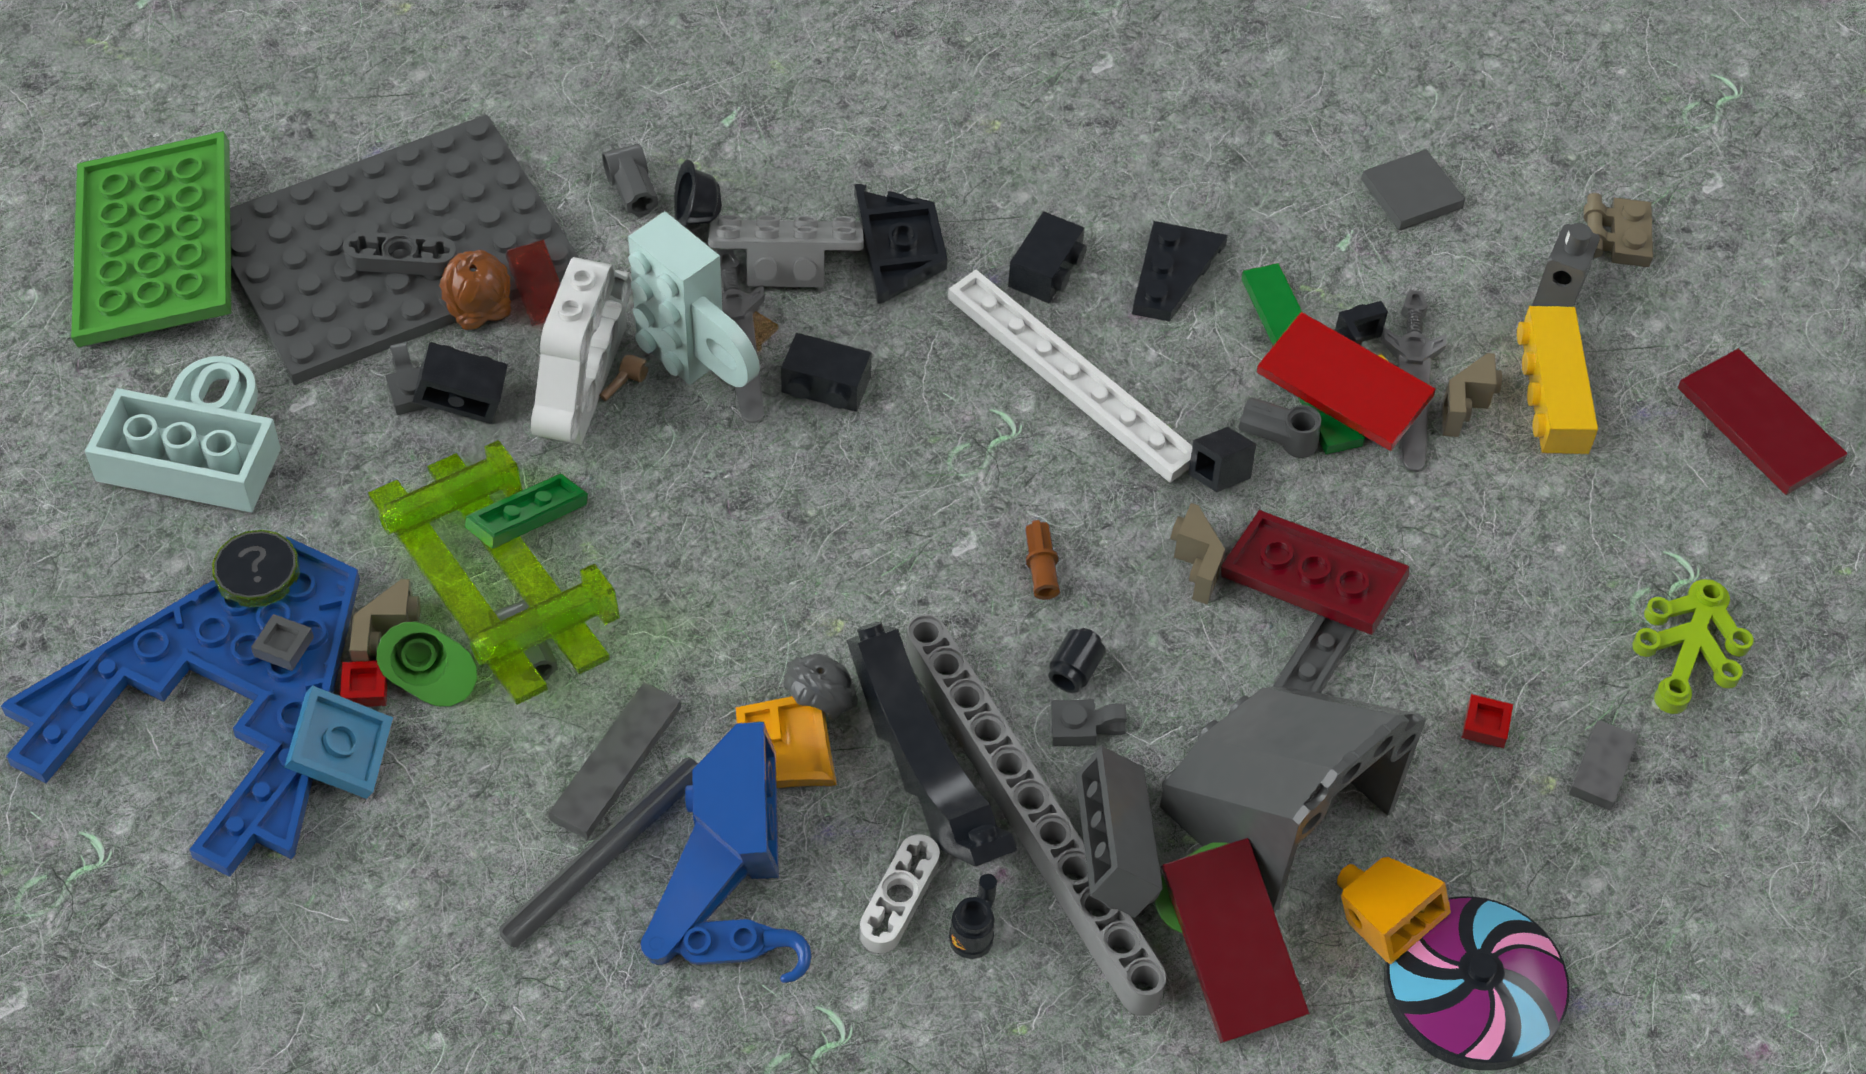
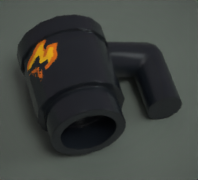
(973, 921)

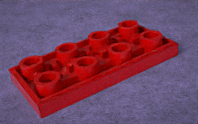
(1346, 381)

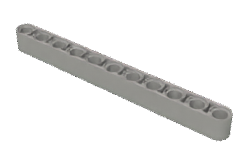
(1032, 825)

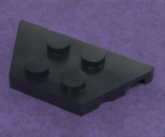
(900, 240)

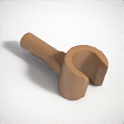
(630, 368)

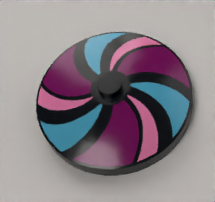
(1480, 987)

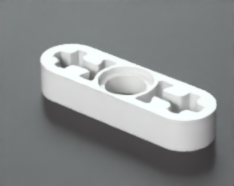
(900, 912)

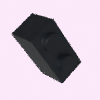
(1047, 257)
(826, 372)
(460, 382)

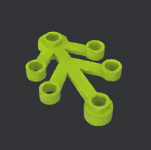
(1694, 637)

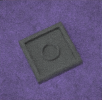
(1412, 189)

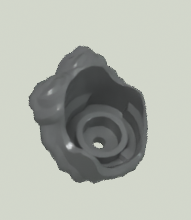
(821, 684)

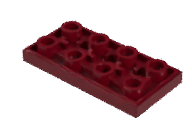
(1762, 421)
(1234, 940)

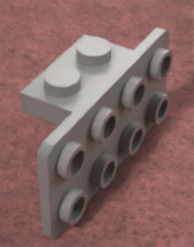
(785, 250)

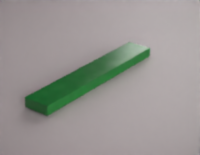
(1277, 311)

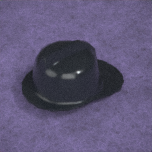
(696, 196)

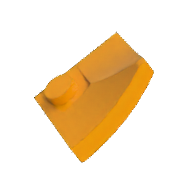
(798, 738)

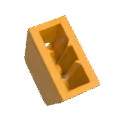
(1392, 904)

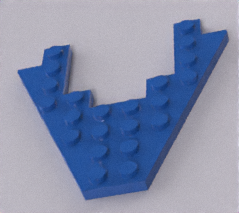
(214, 641)

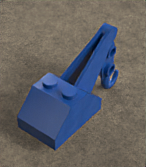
(731, 838)

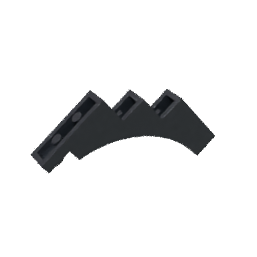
(952, 806)

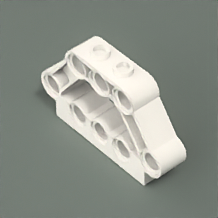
(579, 348)

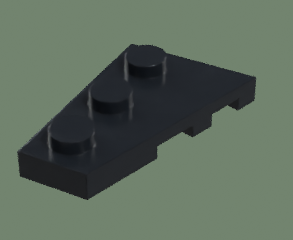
(1172, 266)

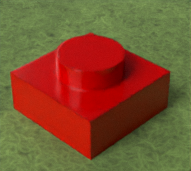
(364, 683)
(1487, 721)

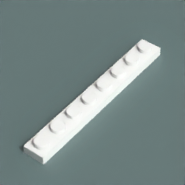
(1072, 375)

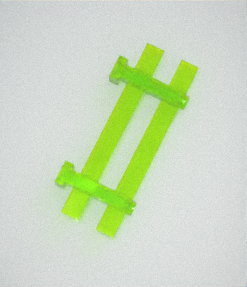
(550, 610)

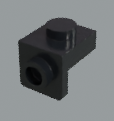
(1362, 322)

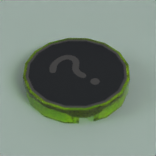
(255, 568)

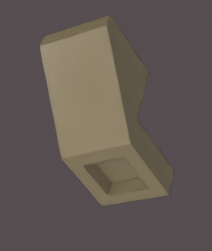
(1469, 389)
(1202, 548)
(378, 616)

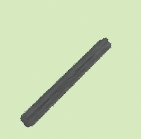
(597, 855)

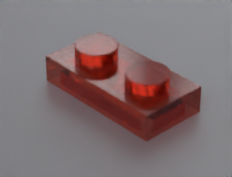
(534, 279)

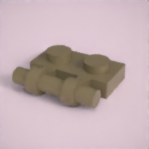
(1630, 229)

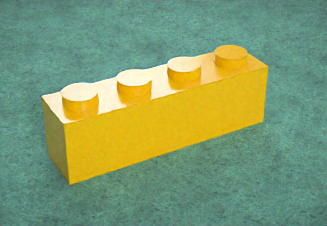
(1557, 380)

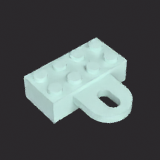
(681, 306)
(187, 445)

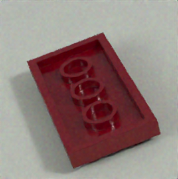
(1315, 572)

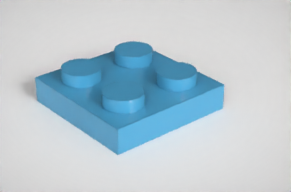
(339, 742)

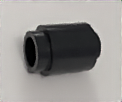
(1076, 660)

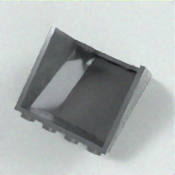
(1270, 758)

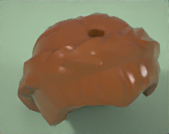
(478, 294)

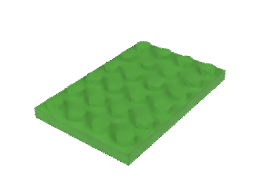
(152, 239)

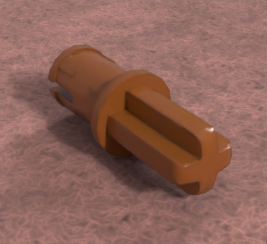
(1042, 560)

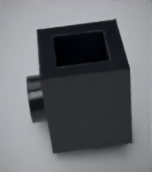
(1222, 459)

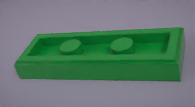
(526, 510)

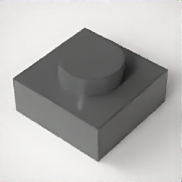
(282, 642)

